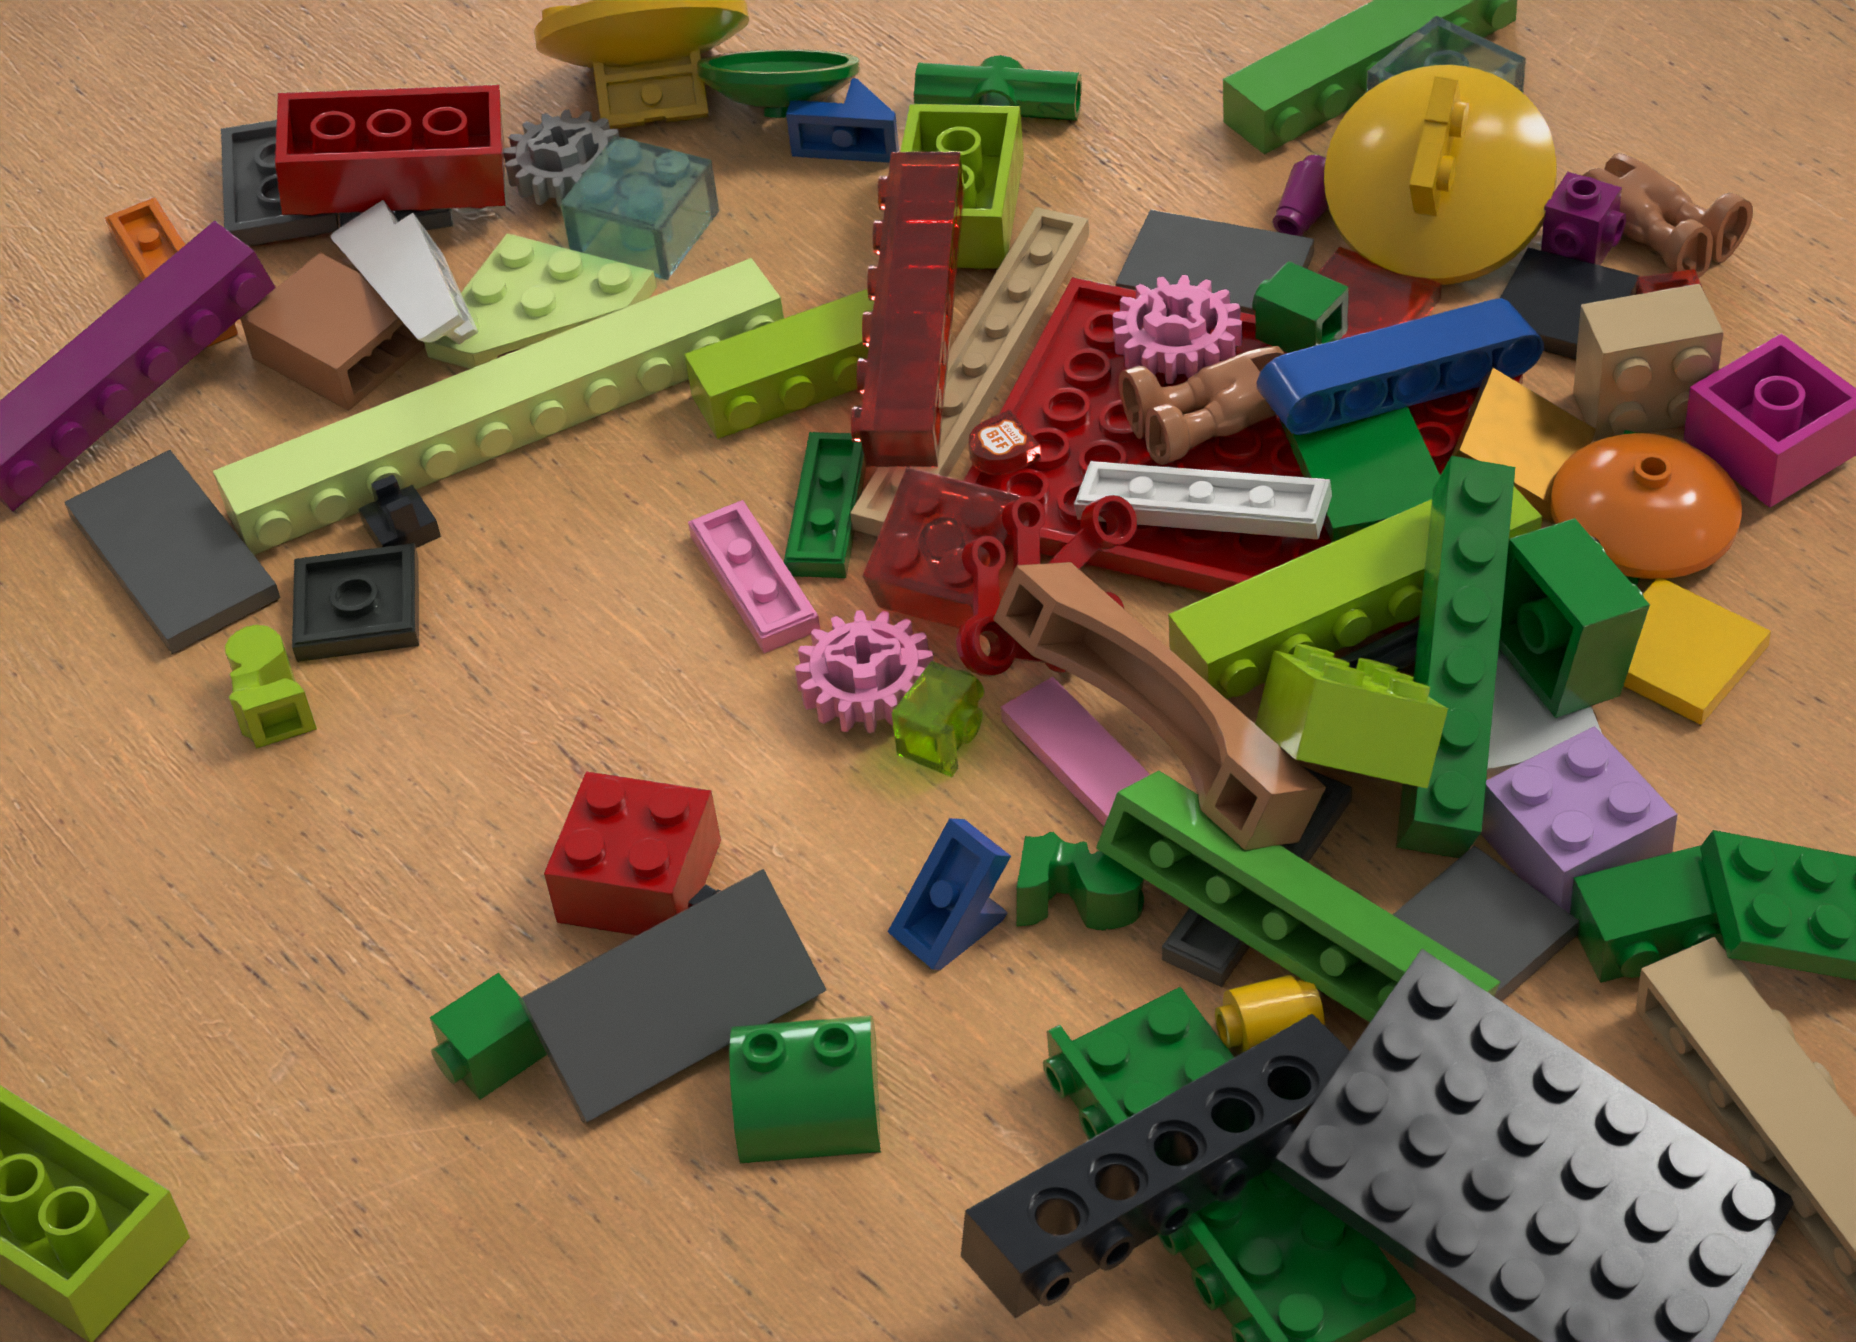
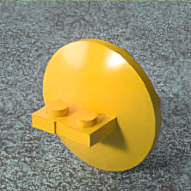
(641, 52)
(1440, 173)

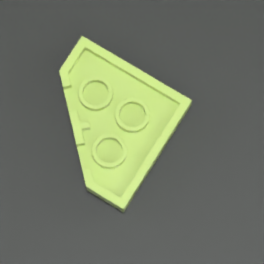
(536, 292)

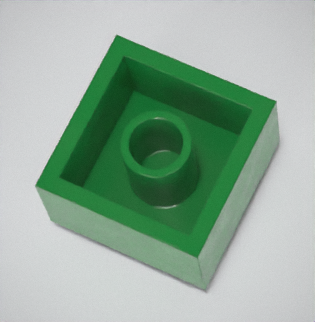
(1569, 617)

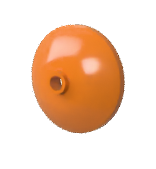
(1650, 503)

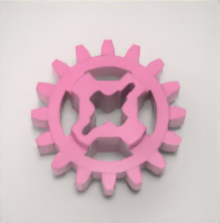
(1177, 328)
(860, 669)

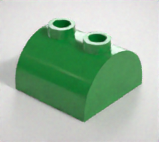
(805, 1089)

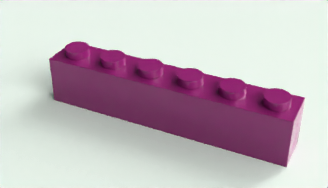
(124, 358)

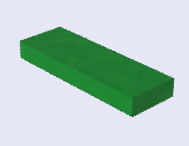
(826, 494)

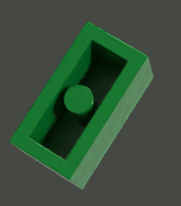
(1643, 912)

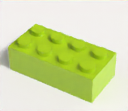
(77, 1221)

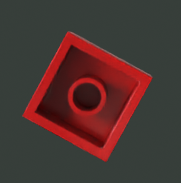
(631, 853)

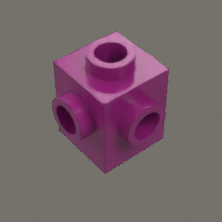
(1583, 219)

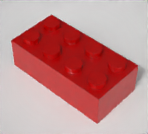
(392, 146)

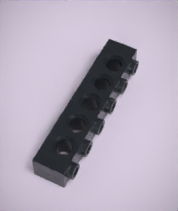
(1148, 1171)

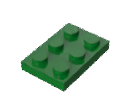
(1783, 903)

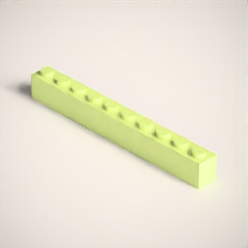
(490, 407)

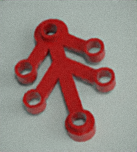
(1026, 551)

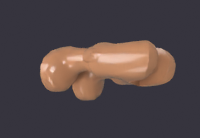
(1668, 219)
(1208, 405)

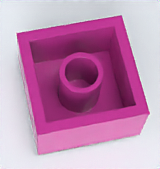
(1773, 419)

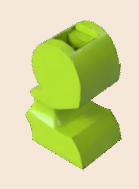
(264, 688)

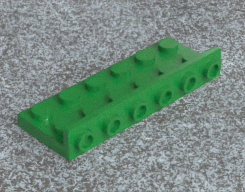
(1269, 1252)

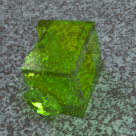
(938, 717)

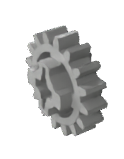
(554, 154)

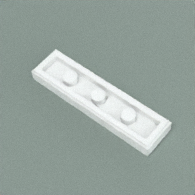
(1211, 499)

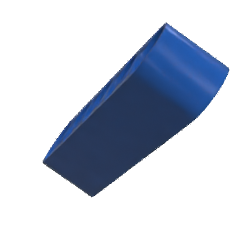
(1398, 366)

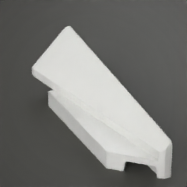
(407, 273)

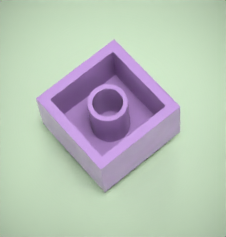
(1574, 815)

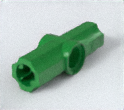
(1001, 83)

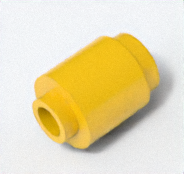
(1264, 1009)

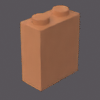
(329, 332)

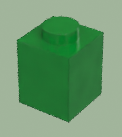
(1300, 309)
(485, 1037)

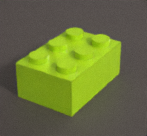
(991, 167)
(1351, 717)

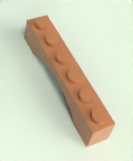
(1238, 770)

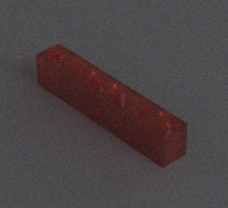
(911, 310)

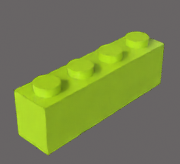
(779, 366)

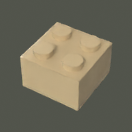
(1642, 358)

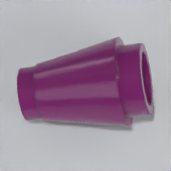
(1302, 198)

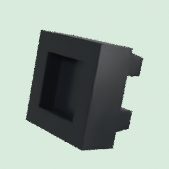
(398, 516)

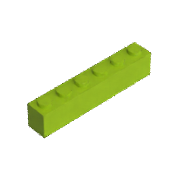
(1316, 600)

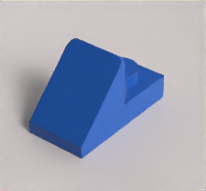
(851, 130)
(950, 896)

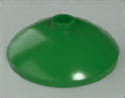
(778, 76)

